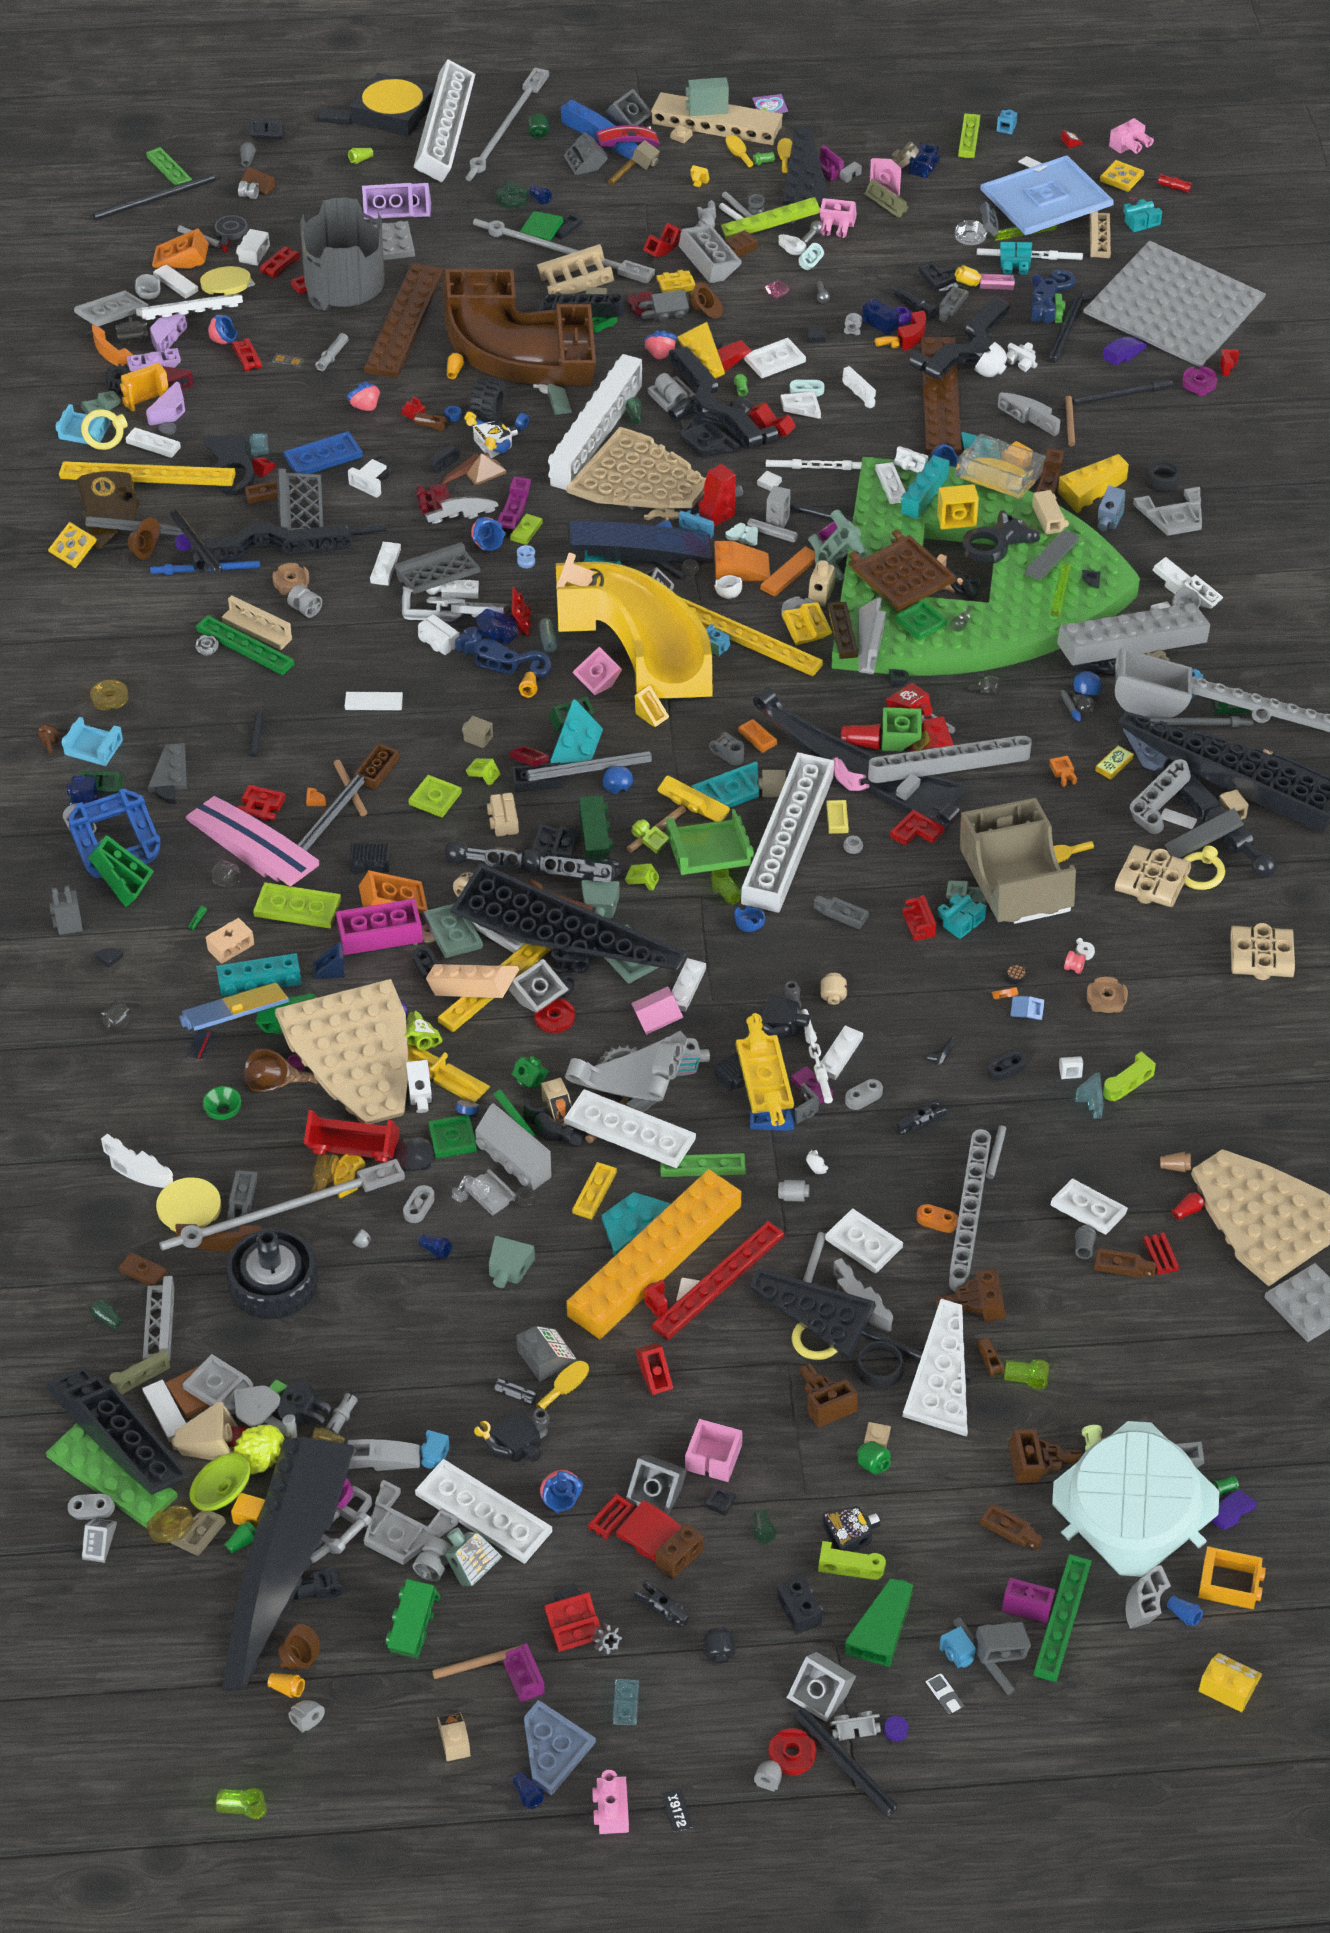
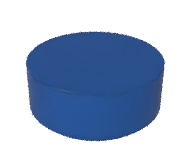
(453, 413)
(521, 422)

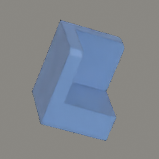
(1027, 1007)

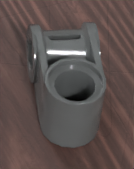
(729, 749)

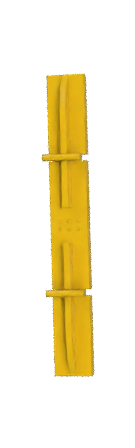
(449, 1076)

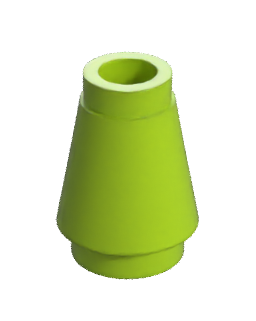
(358, 155)

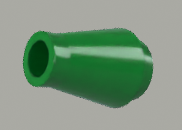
(241, 1537)

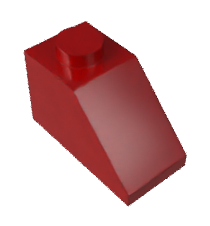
(654, 1368)

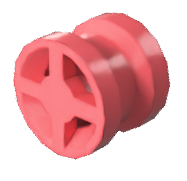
(1074, 962)

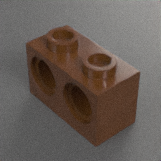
(679, 1550)

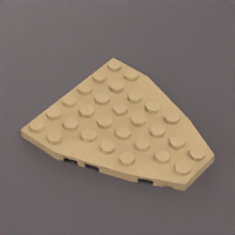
(638, 474)
(354, 1047)
(1264, 1213)

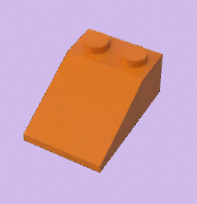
(182, 252)
(740, 561)
(384, 888)

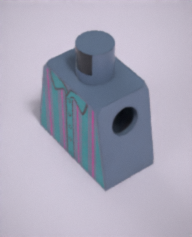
(1110, 516)

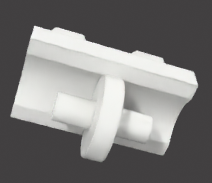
(1022, 353)
(910, 460)

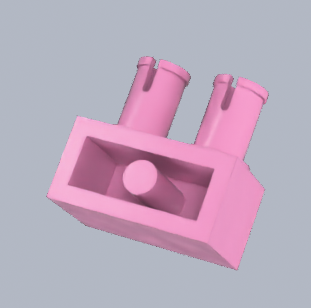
(1129, 137)
(837, 213)
(612, 1803)

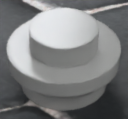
(853, 844)

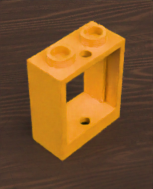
(1232, 1561)

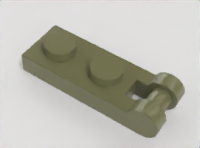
(140, 1372)

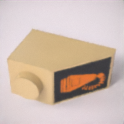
(557, 1099)
(454, 1736)

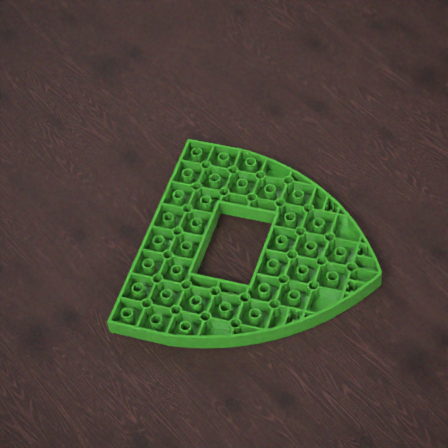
(1018, 616)

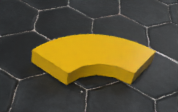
(347, 1171)

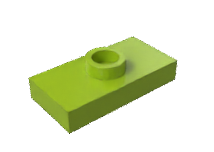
(526, 529)

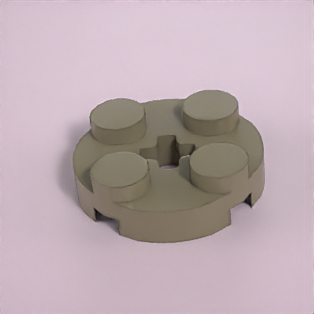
(902, 157)

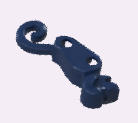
(1043, 295)
(499, 655)

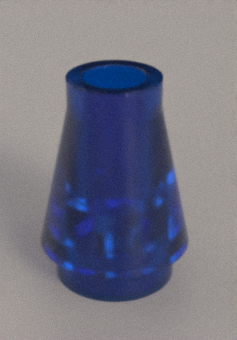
(542, 195)
(436, 1245)
(528, 1791)

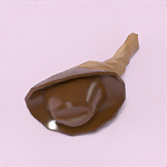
(269, 1070)

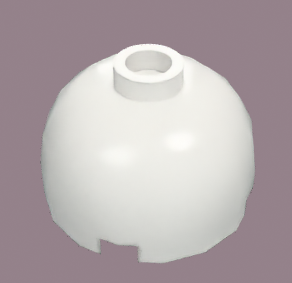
(992, 362)

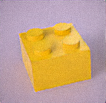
(957, 506)

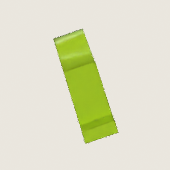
(1130, 1078)
(851, 1563)

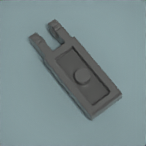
(989, 219)
(242, 1192)

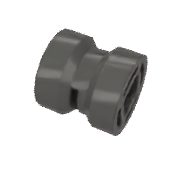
(756, 204)

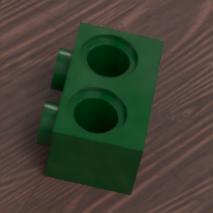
(559, 712)
(106, 781)

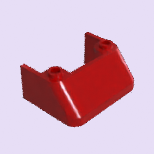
(351, 1138)

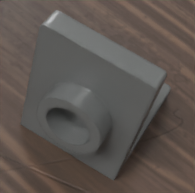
(808, 1108)

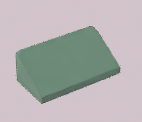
(558, 399)

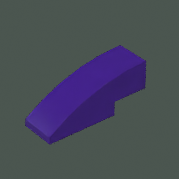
(1122, 350)

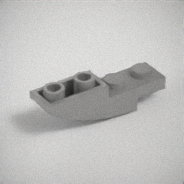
(1030, 410)
(468, 505)
(846, 1283)
(384, 1454)

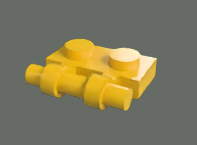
(676, 281)

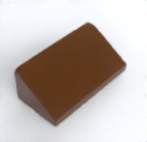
(265, 182)

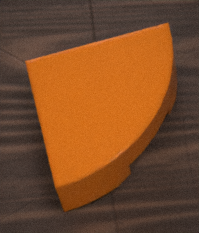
(315, 798)
(1007, 992)

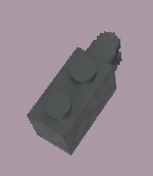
(666, 305)
(66, 911)

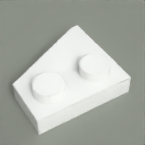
(801, 404)

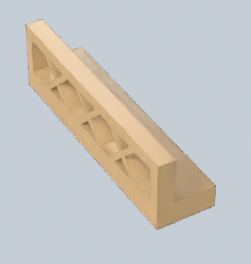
(1095, 235)
(256, 625)

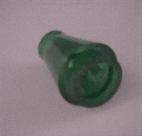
(634, 409)
(105, 1313)
(763, 1528)

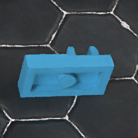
(695, 523)

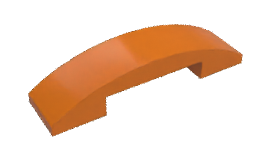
(107, 350)

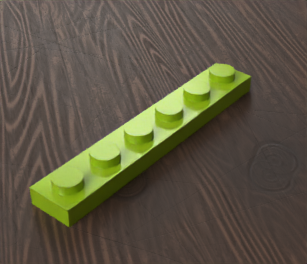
(772, 218)

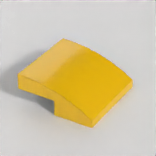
(806, 623)

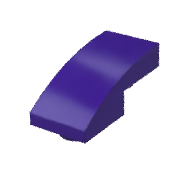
(1232, 1508)

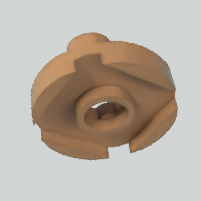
(281, 577)
(1101, 1003)

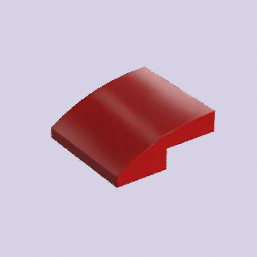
(647, 1529)
(572, 1621)

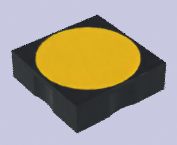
(392, 104)

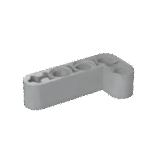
(1177, 776)

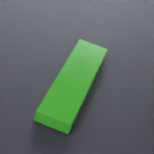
(168, 166)
(698, 1164)

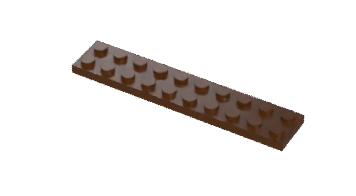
(404, 320)
(940, 401)

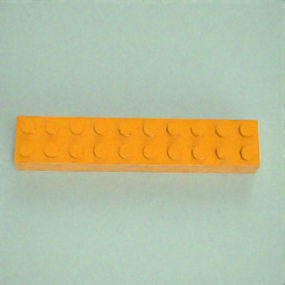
(653, 1253)

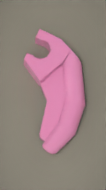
(848, 779)

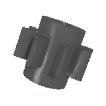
(606, 1638)

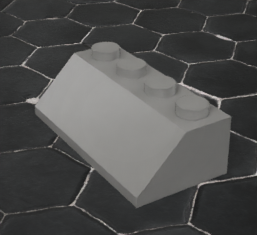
(708, 252)
(513, 1148)

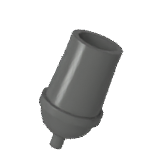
(1085, 1239)

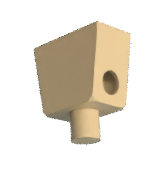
(825, 576)

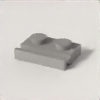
(499, 1195)

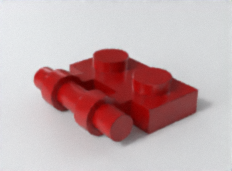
(262, 798)

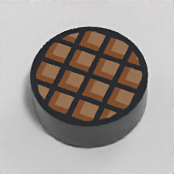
(1016, 974)

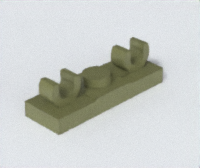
(886, 198)

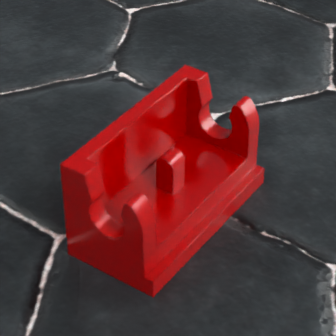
(919, 918)

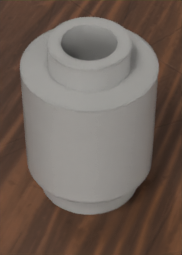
(793, 1190)

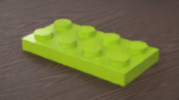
(297, 905)

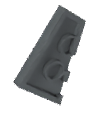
(170, 768)

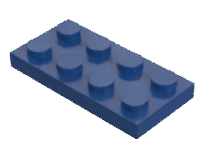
(323, 454)

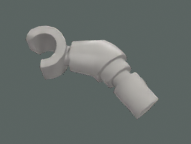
(707, 215)

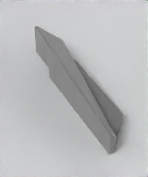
(870, 635)

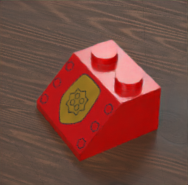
(933, 735)

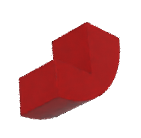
(666, 243)
(911, 334)
(764, 417)

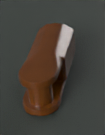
(430, 421)
(990, 1356)

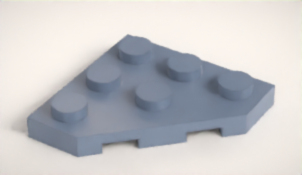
(1147, 755)
(553, 1746)

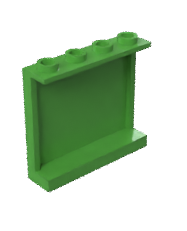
(710, 845)

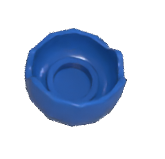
(945, 452)
(1087, 683)
(617, 778)
(749, 919)

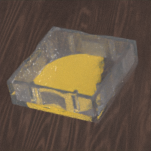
(1000, 466)

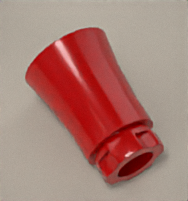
(863, 735)

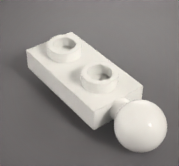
(457, 589)

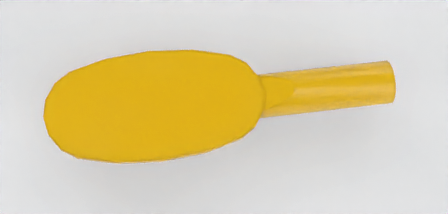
(738, 148)
(784, 151)
(1064, 852)
(566, 1382)

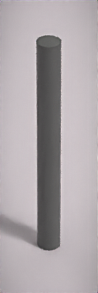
(992, 1667)

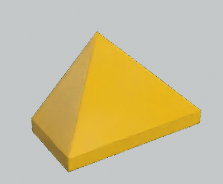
(649, 707)

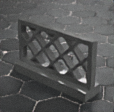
(284, 499)
(439, 560)

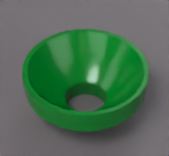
(222, 1097)

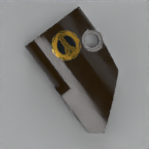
(106, 496)

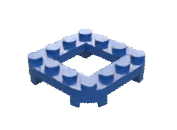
(108, 807)

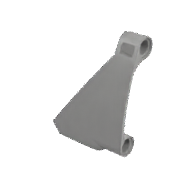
(636, 1075)

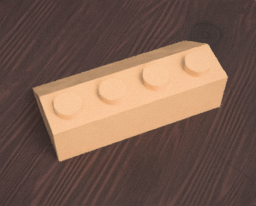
(471, 980)

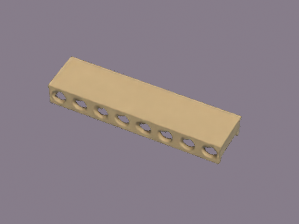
(738, 117)

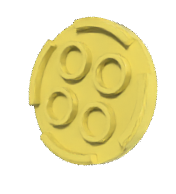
(225, 280)
(188, 1203)

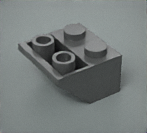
(585, 155)

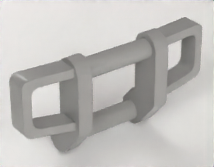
(358, 1519)

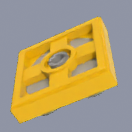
(1122, 175)
(72, 545)

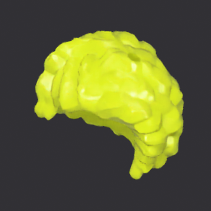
(260, 1447)

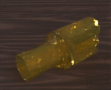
(324, 1171)

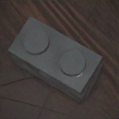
(1001, 1642)

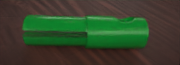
(197, 917)

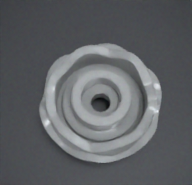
(206, 645)

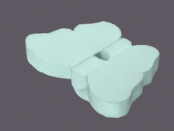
(743, 534)

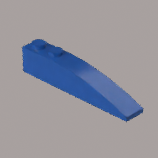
(586, 120)

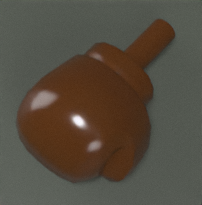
(48, 736)

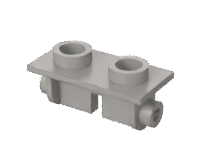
(864, 1723)

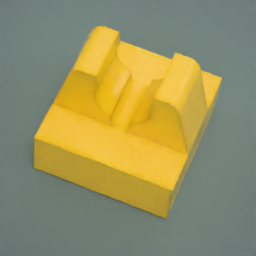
(699, 175)

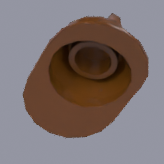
(705, 300)
(144, 538)
(299, 1648)

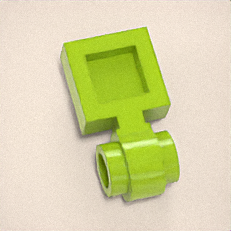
(653, 838)

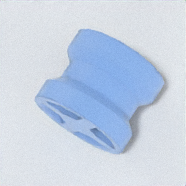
(526, 556)

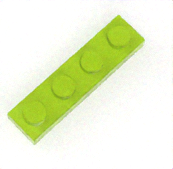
(969, 136)

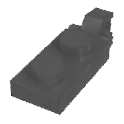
(952, 302)
(841, 911)

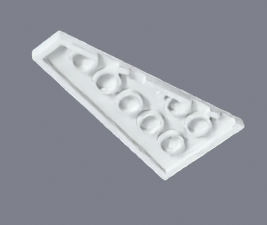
(939, 1383)

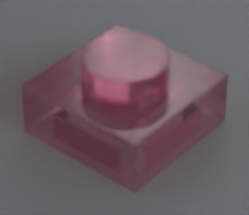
(777, 289)

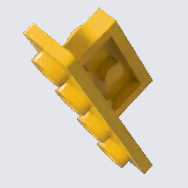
(693, 799)

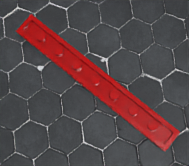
(717, 1280)

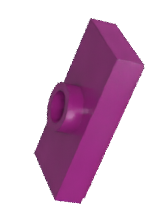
(808, 1077)

